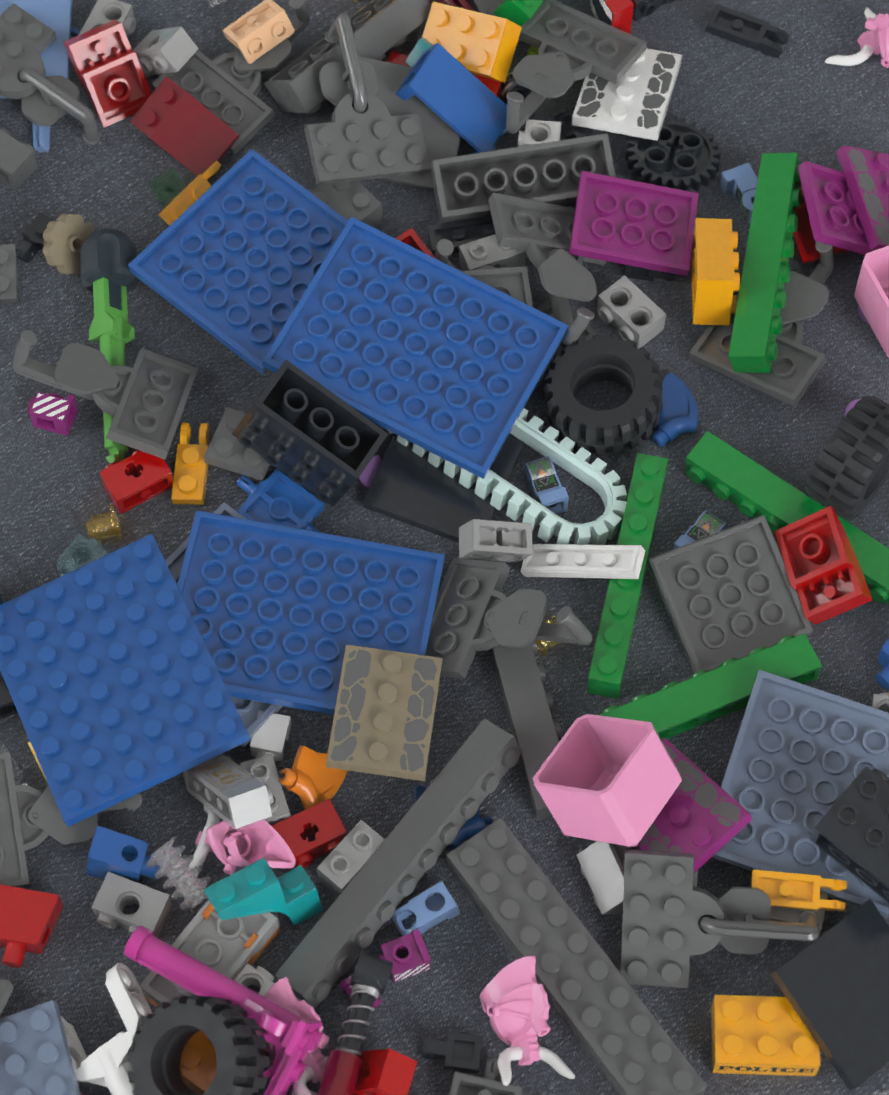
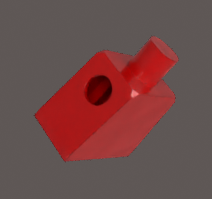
(26, 922)

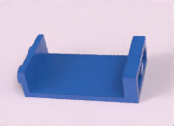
(456, 98)

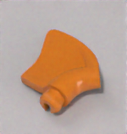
(311, 777)

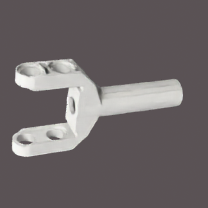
(110, 1062)

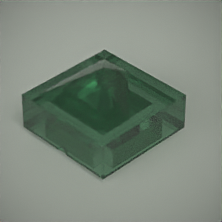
(167, 186)

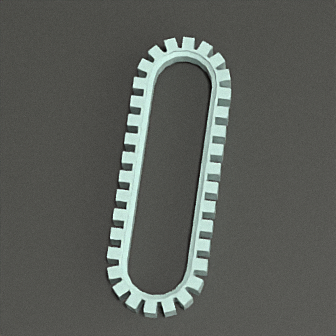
(535, 513)

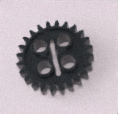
(693, 163)

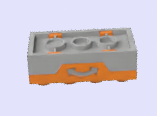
(218, 944)

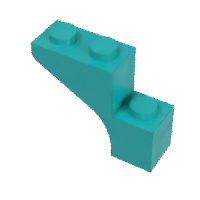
(259, 891)

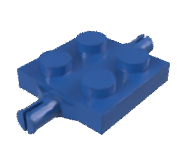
(280, 502)

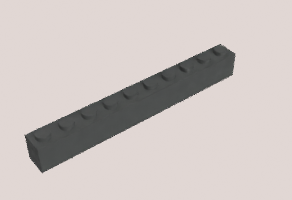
(399, 863)

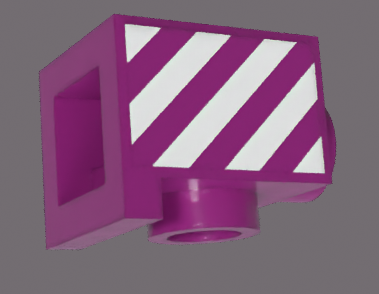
(53, 412)
(414, 963)

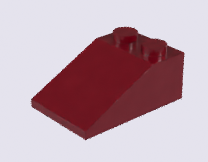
(184, 127)

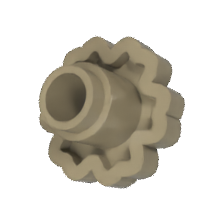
(64, 242)

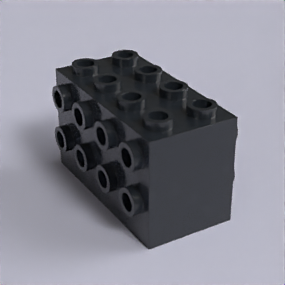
(309, 434)
(858, 830)

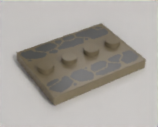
(384, 713)

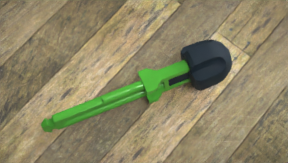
(107, 275)

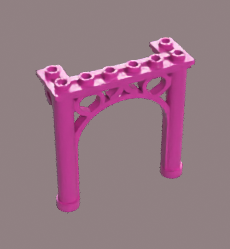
(286, 1030)

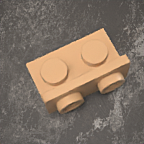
(259, 30)

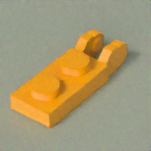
(188, 195)
(190, 467)
(797, 890)

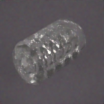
(179, 874)

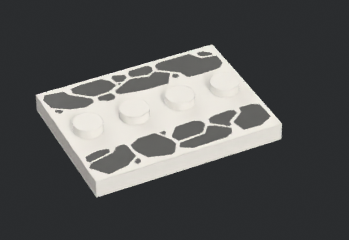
(635, 103)

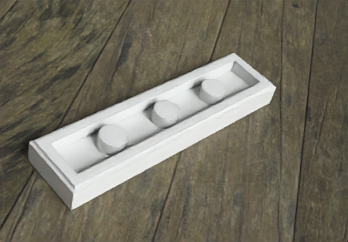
(584, 561)

